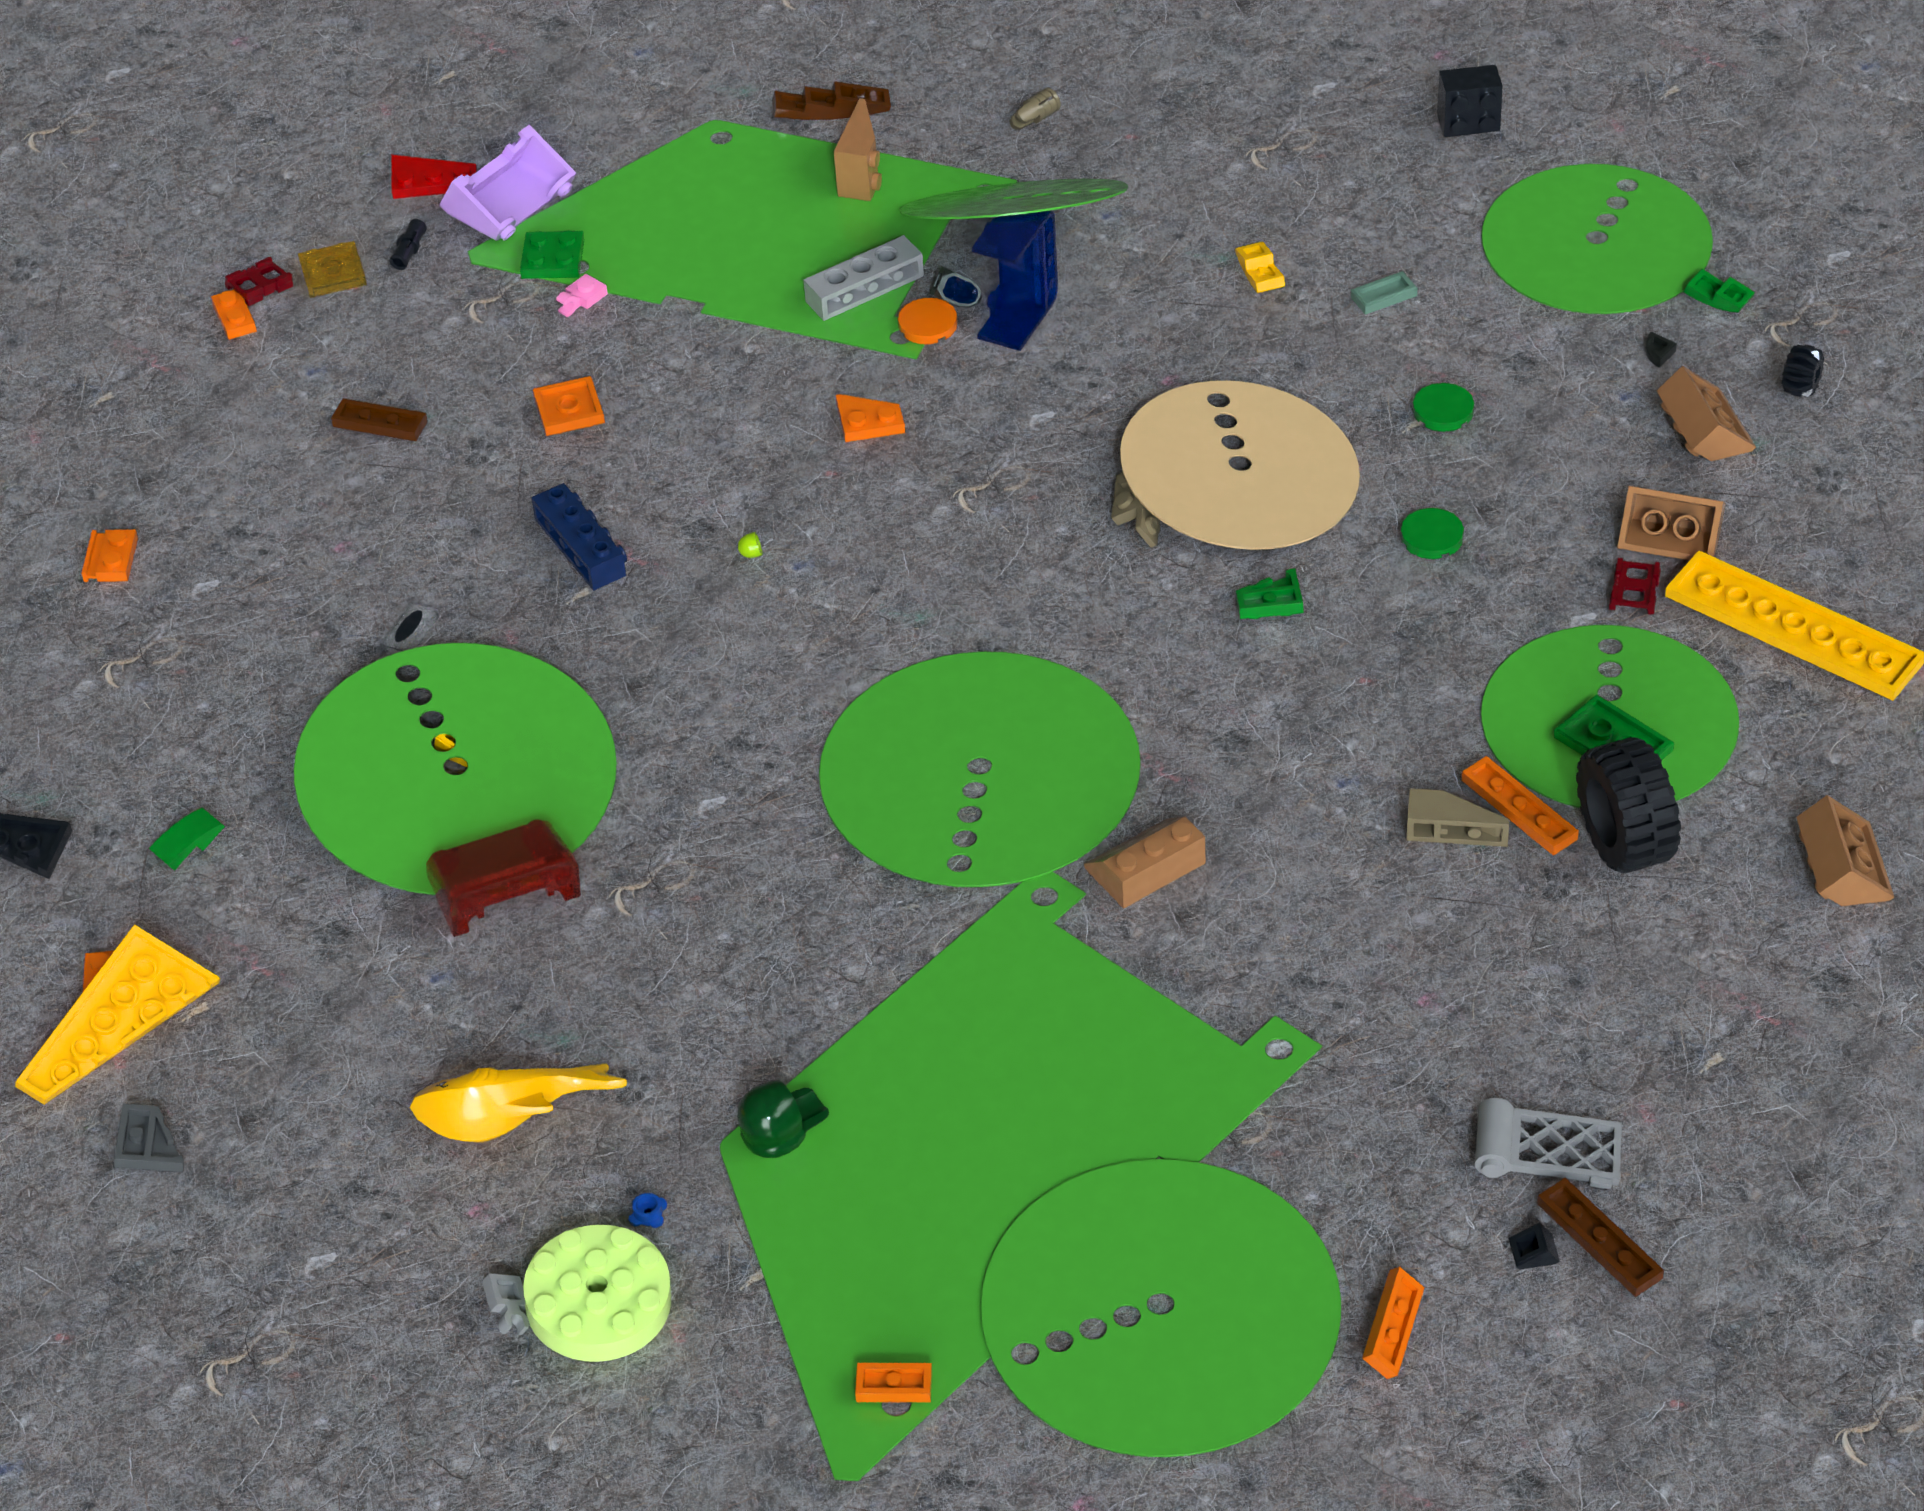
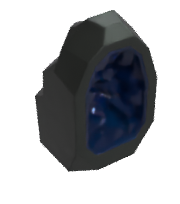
(956, 289)

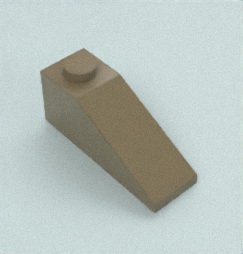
(1450, 819)

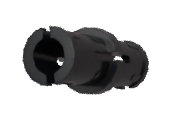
(413, 233)

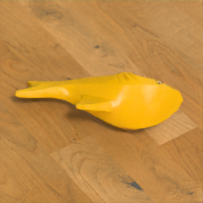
(497, 1101)

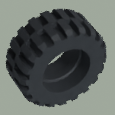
(1628, 805)

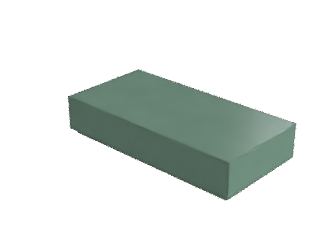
(1384, 292)

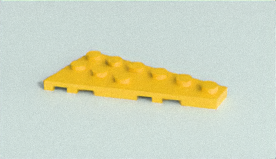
(125, 1000)

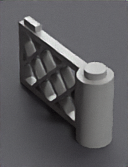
(1500, 1145)

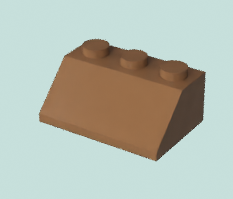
(1703, 417)
(1670, 523)
(1843, 854)
(1149, 860)

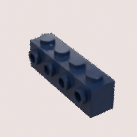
(579, 536)

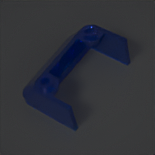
(1026, 275)

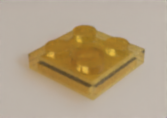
(332, 269)

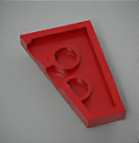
(425, 176)

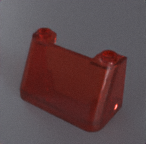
(501, 869)

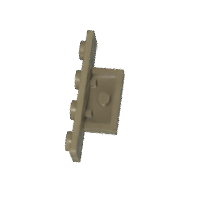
(1128, 507)

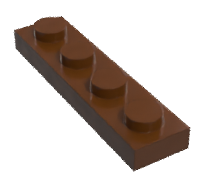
(1600, 1237)

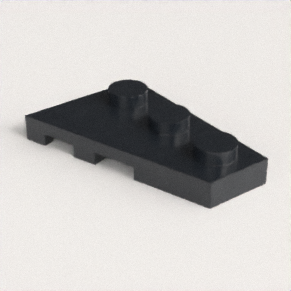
(33, 842)

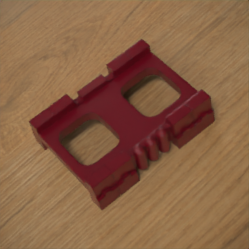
(263, 285)
(1624, 583)

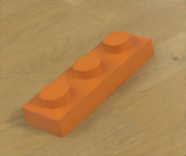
(1393, 1323)

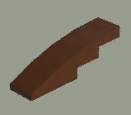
(829, 104)

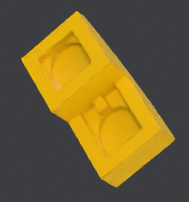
(1259, 267)

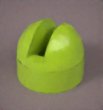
(750, 546)

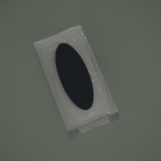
(409, 628)

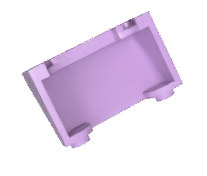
(509, 187)

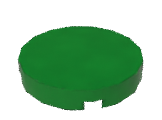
(1443, 406)
(1432, 533)

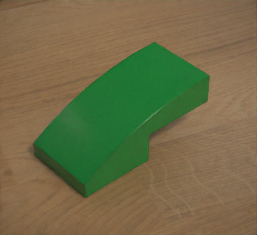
(1713, 292)
(181, 839)

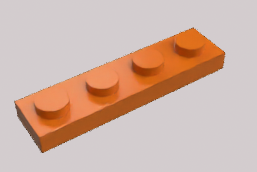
(1520, 805)

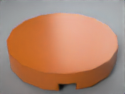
(927, 320)

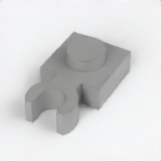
(506, 1297)

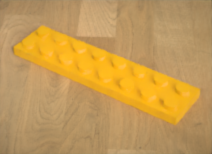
(1796, 625)

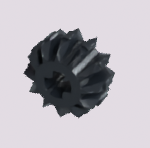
(1802, 370)

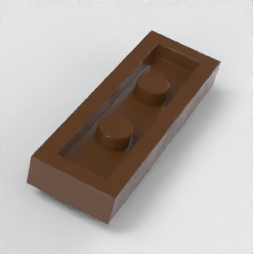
(379, 419)

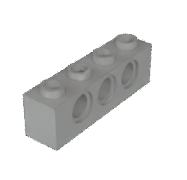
(863, 277)

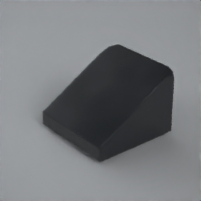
(1534, 1247)

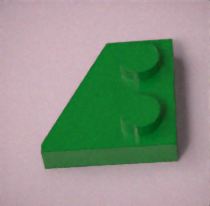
(1271, 598)

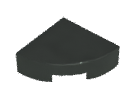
(1659, 349)

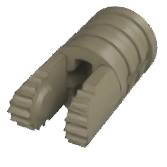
(1036, 109)

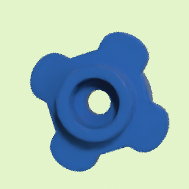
(648, 1203)

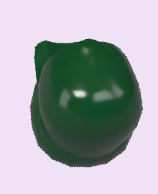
(776, 1119)

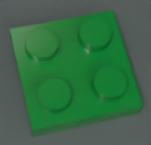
(552, 254)

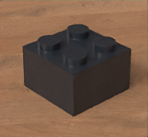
(1469, 100)

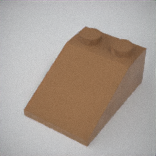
(857, 157)

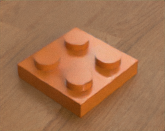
(568, 406)

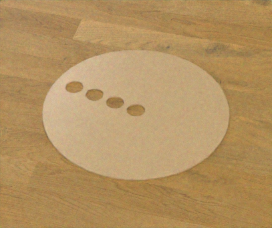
(1297, 479)

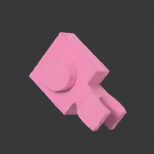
(583, 293)

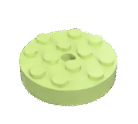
(597, 1293)

